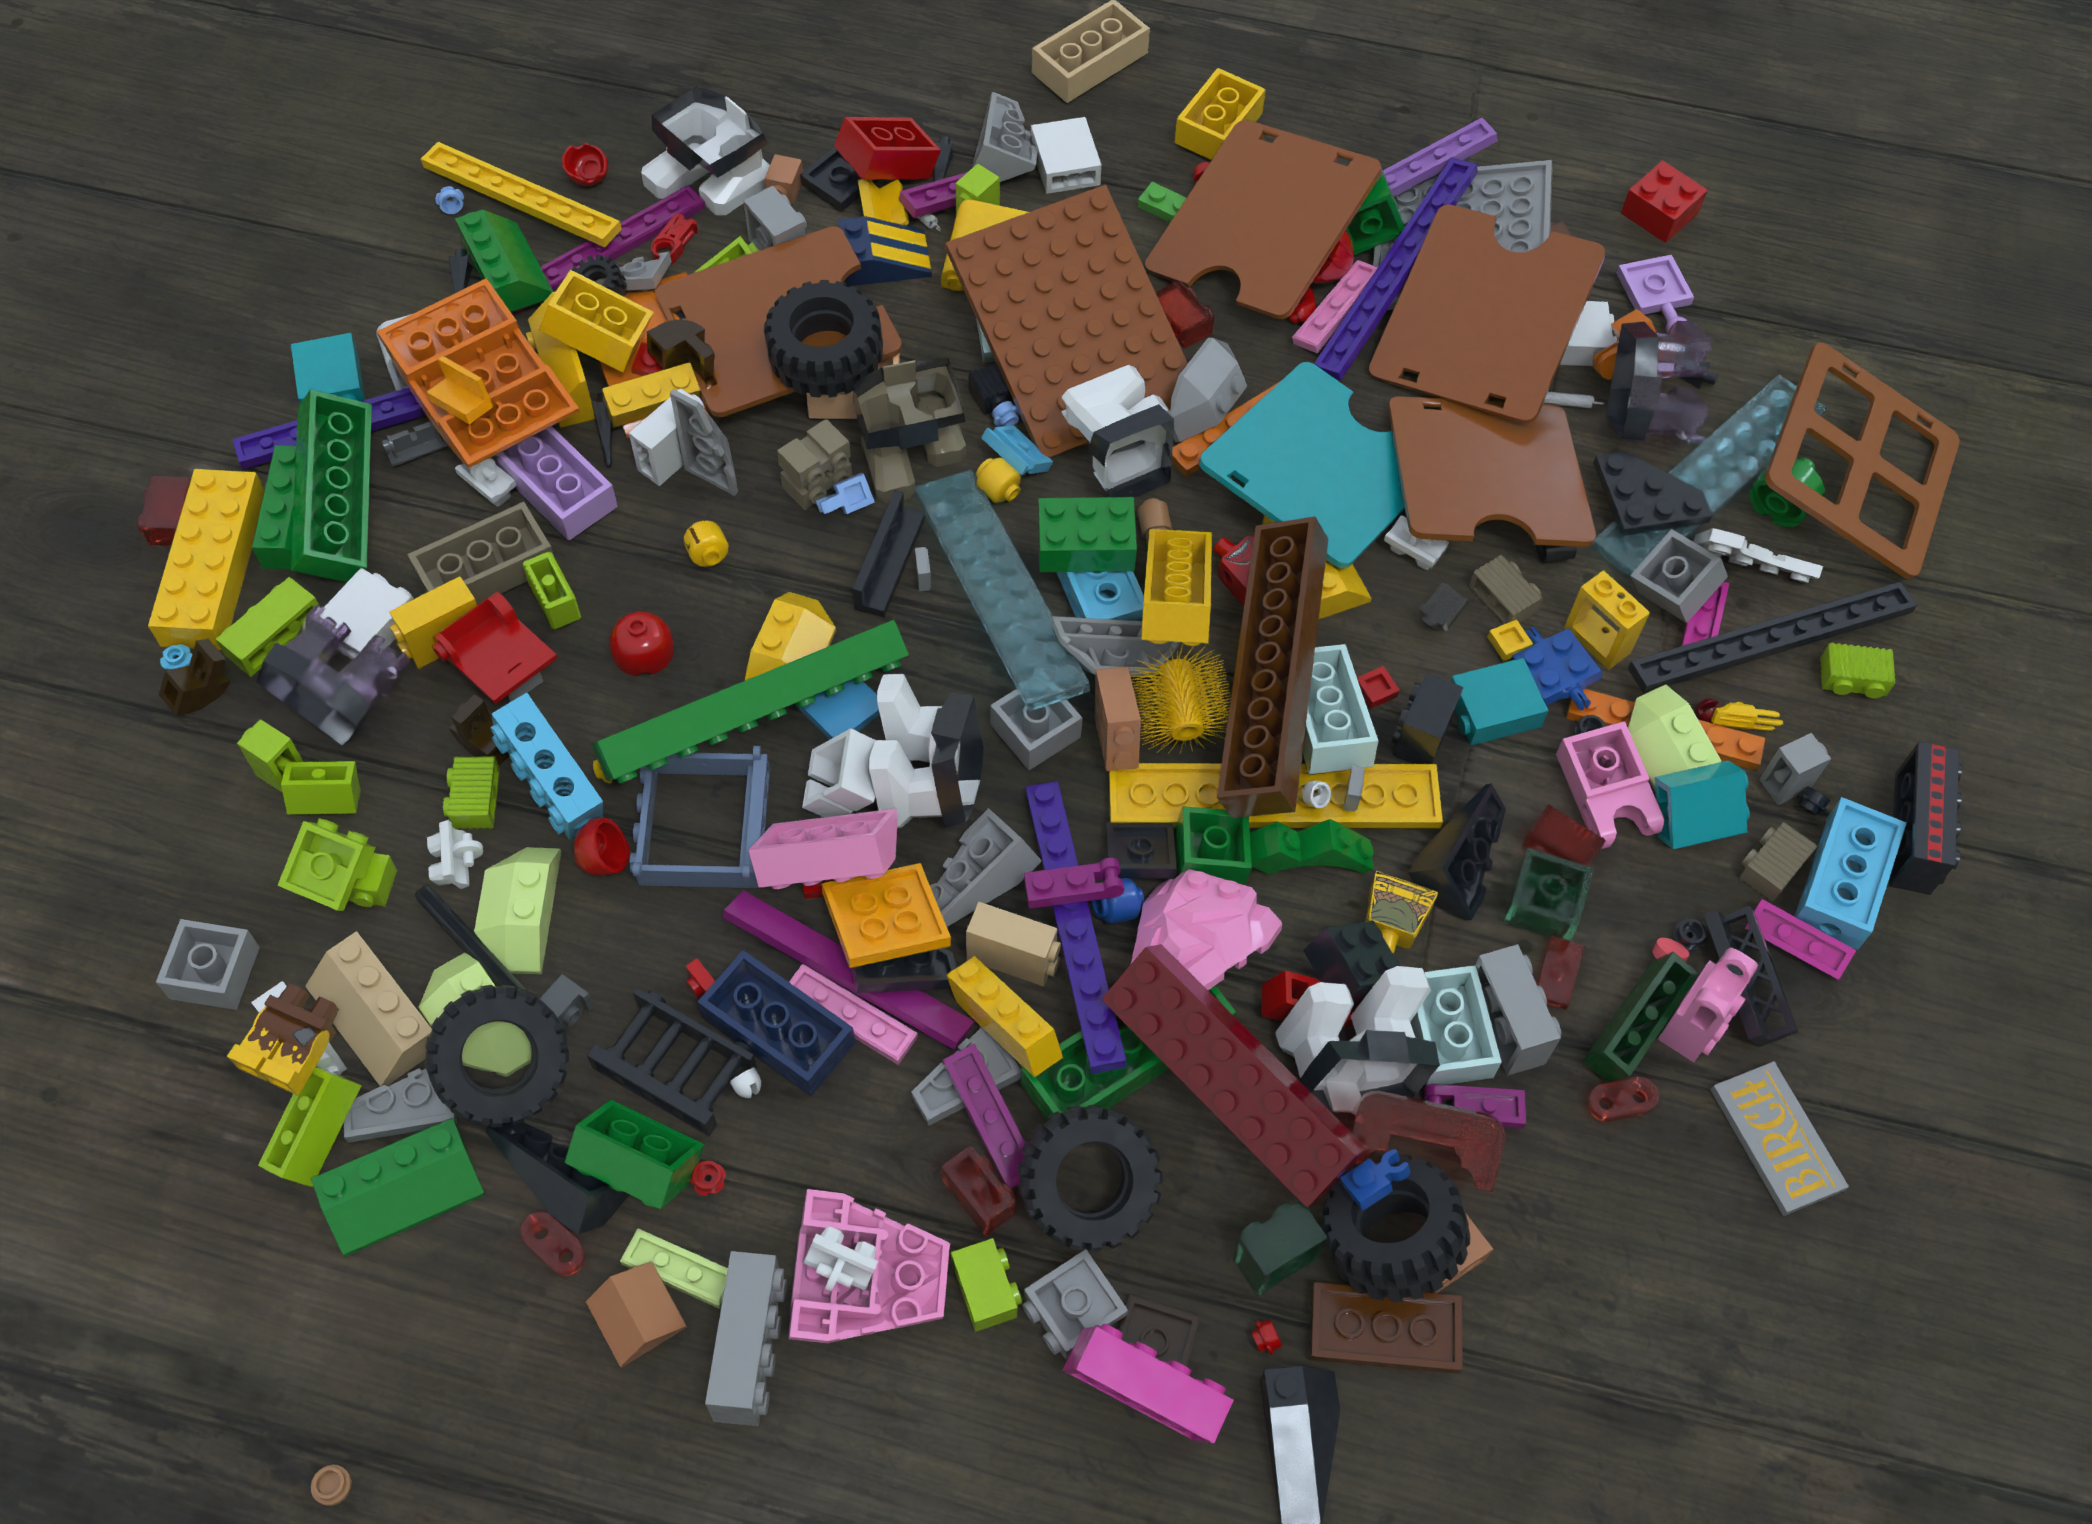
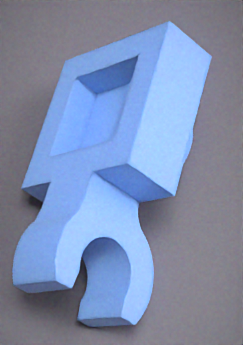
(850, 495)

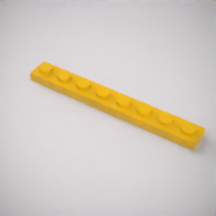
(521, 194)

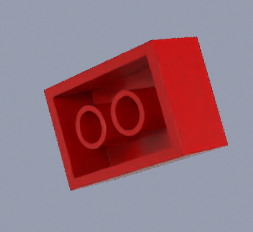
(887, 148)

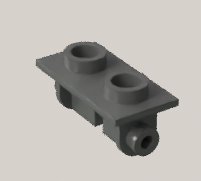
(409, 446)

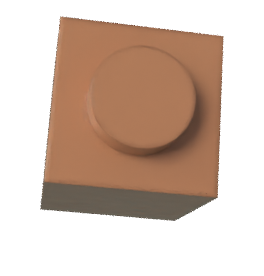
(785, 176)

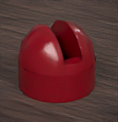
(1708, 714)

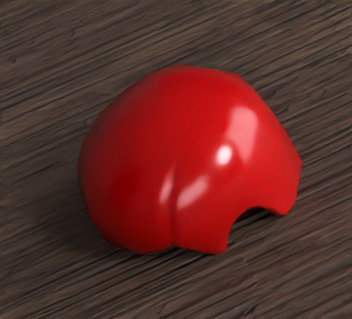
(585, 164)

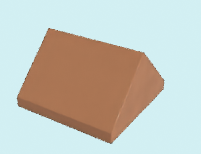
(635, 1312)

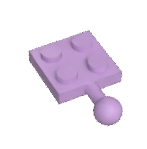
(1656, 287)

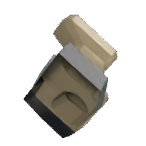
(904, 409)

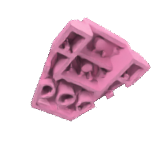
(1206, 924)
(902, 1291)

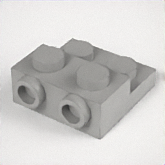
(1071, 1300)

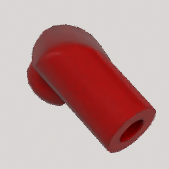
(1305, 308)

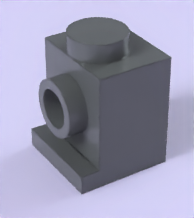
(567, 1001)

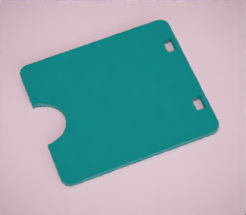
(1312, 459)

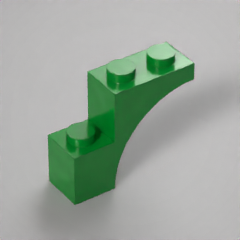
(1323, 844)

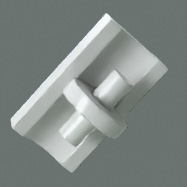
(488, 480)
(1423, 550)
(456, 854)
(840, 1262)

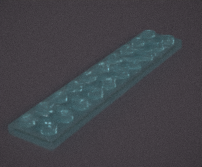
(1717, 467)
(1001, 590)

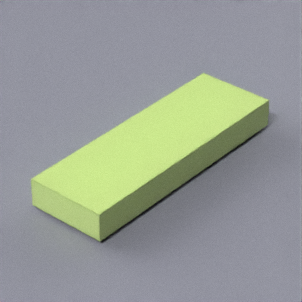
(678, 1267)

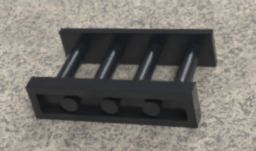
(670, 1095)

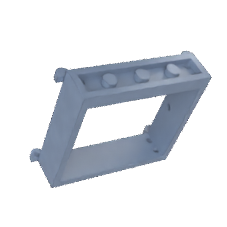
(758, 774)

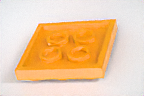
(886, 916)

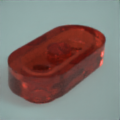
(1620, 1099)
(554, 1245)

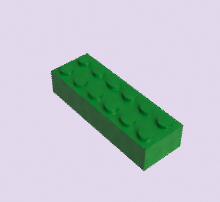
(331, 486)
(1072, 1084)

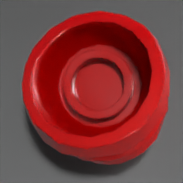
(601, 847)

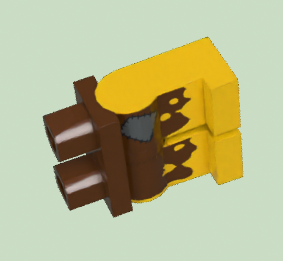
(286, 1039)

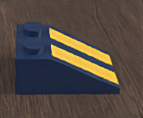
(885, 251)

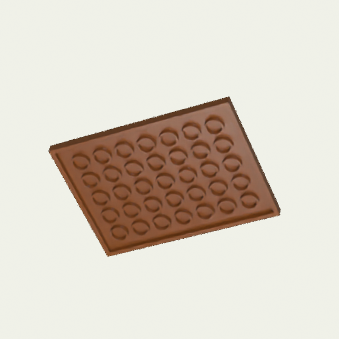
(1064, 306)

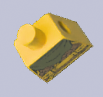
(1398, 909)

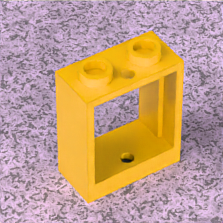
(1594, 632)

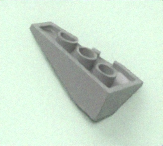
(1003, 141)
(703, 444)
(983, 868)

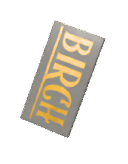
(1779, 1138)

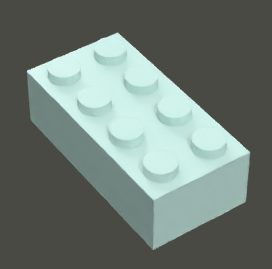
(1337, 717)

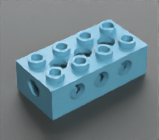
(1103, 595)
(535, 746)
(1850, 872)

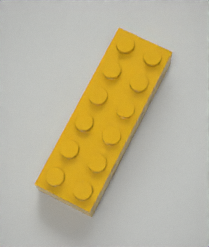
(207, 558)
(1177, 587)

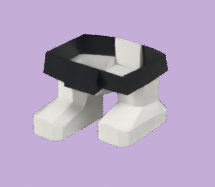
(704, 136)
(1125, 431)
(933, 734)
(1379, 1058)

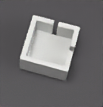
(844, 767)

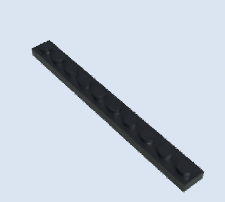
(1771, 637)

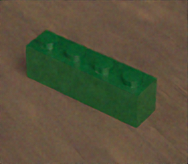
(1641, 1018)

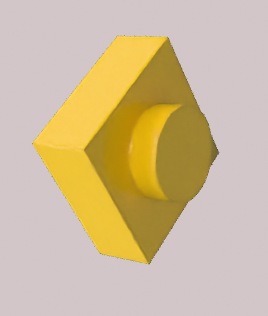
(1509, 639)

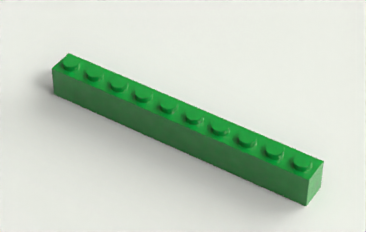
(749, 700)

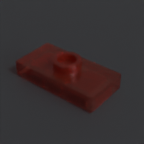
(1560, 971)

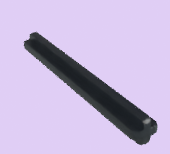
(465, 937)

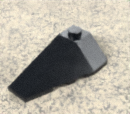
(1460, 855)
(568, 1195)
(1301, 1433)

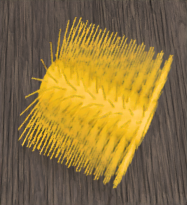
(1181, 699)

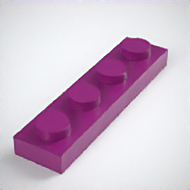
(987, 1112)

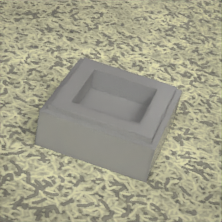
(923, 568)
(1354, 788)

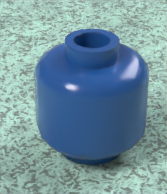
(1120, 908)

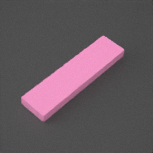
(1334, 308)
(869, 1024)

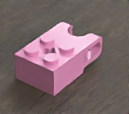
(1609, 781)
(1708, 1006)

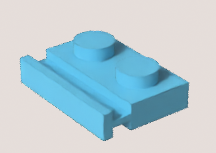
(1017, 450)

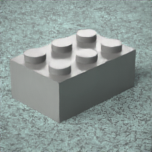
(1517, 1010)

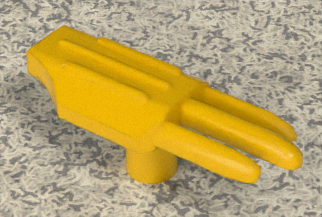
(1744, 717)

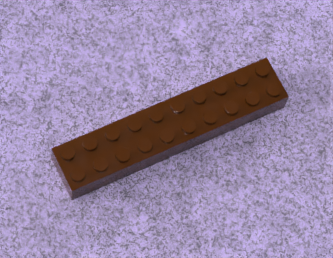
(1273, 669)

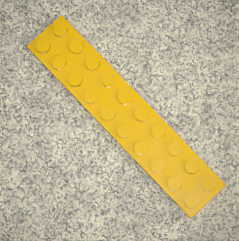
(1389, 798)

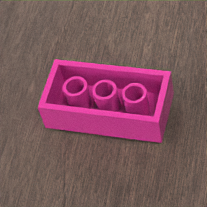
(1147, 1384)

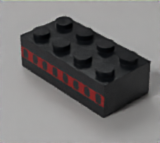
(1928, 803)

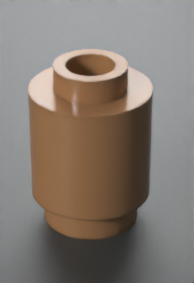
(1153, 515)

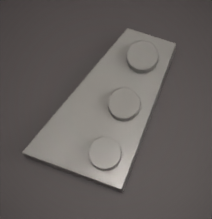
(642, 274)
(936, 1093)
(396, 1109)

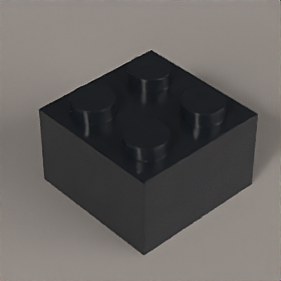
(1426, 719)
(1351, 956)

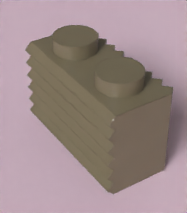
(1505, 590)
(1777, 861)

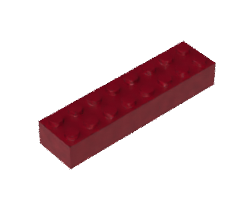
(1234, 1074)

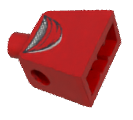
(1235, 565)

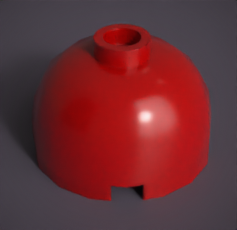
(641, 643)

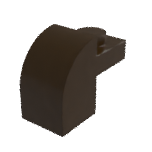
(679, 342)
(195, 685)
(473, 731)

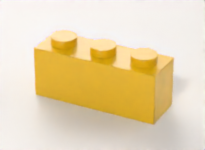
(643, 395)

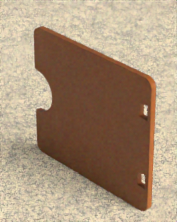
(1265, 216)
(734, 304)
(1486, 316)
(1482, 467)

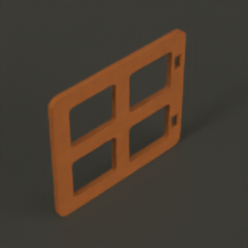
(1863, 461)

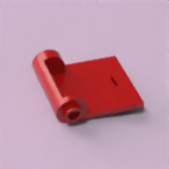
(493, 648)

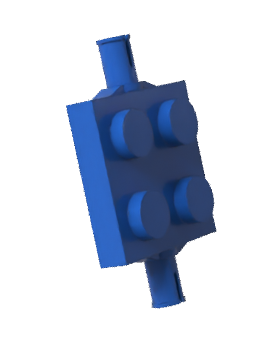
(1560, 667)

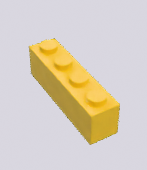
(1005, 1016)

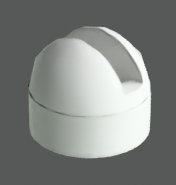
(1319, 799)
(747, 1083)

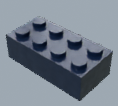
(777, 1022)

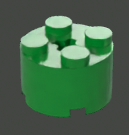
(1782, 510)

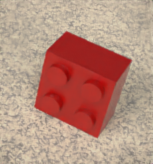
(1664, 201)

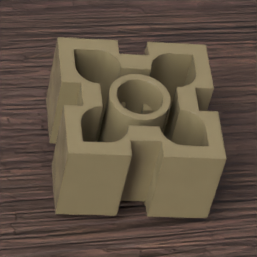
(814, 463)

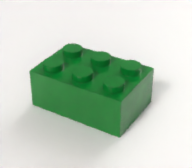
(1087, 534)
(634, 1154)

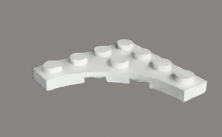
(1735, 545)

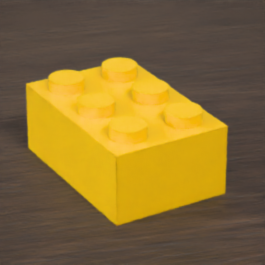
(1215, 112)
(596, 320)

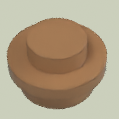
(331, 1485)

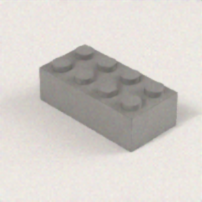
(745, 1339)

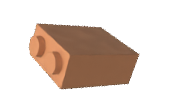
(1117, 718)

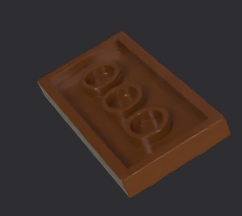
(1386, 1333)

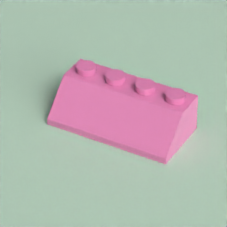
(826, 849)

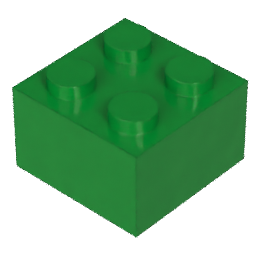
(1376, 219)
(1213, 843)

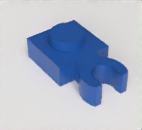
(1372, 1182)

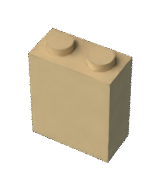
(1013, 944)

